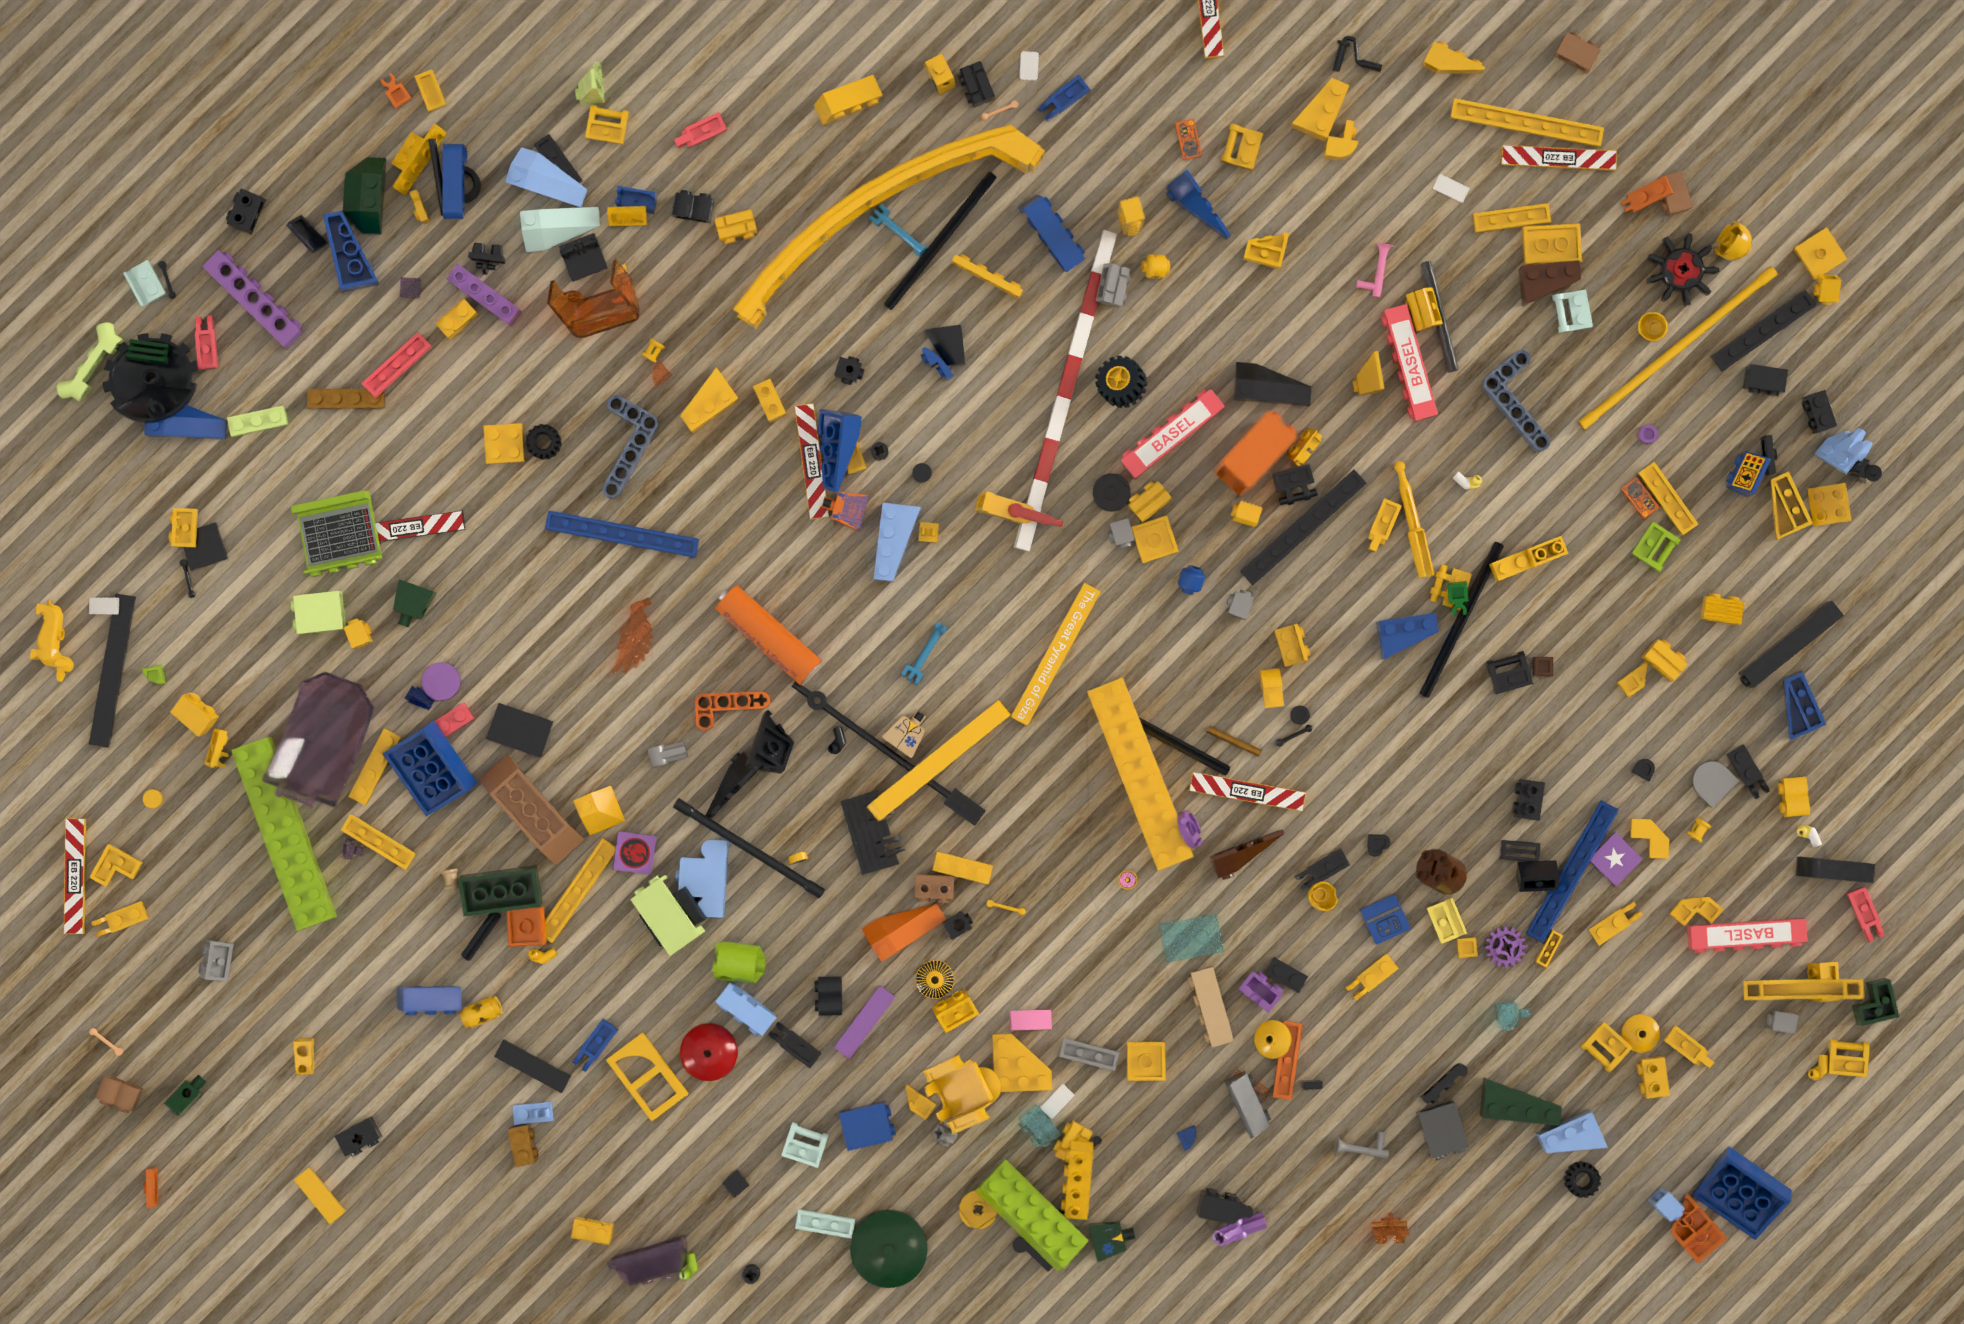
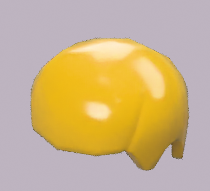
(1652, 326)
(1322, 896)

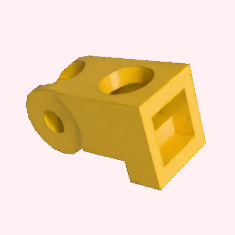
(304, 1056)

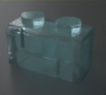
(1039, 1126)

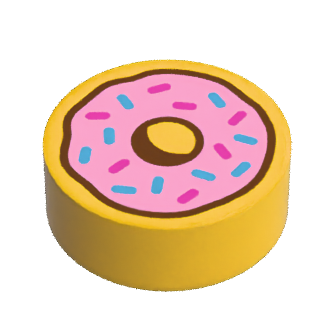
(1127, 879)

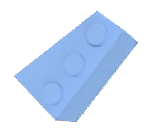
(746, 1009)
(1573, 1134)

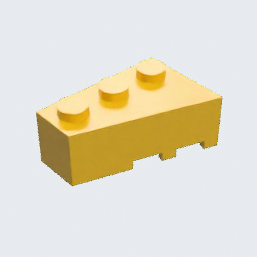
(1322, 111)

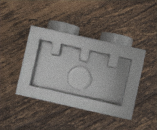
(216, 960)

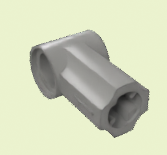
(663, 754)

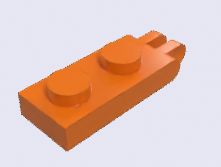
(1648, 195)

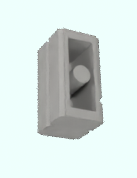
(1113, 285)

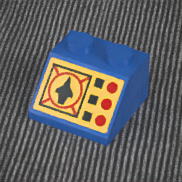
(1747, 473)

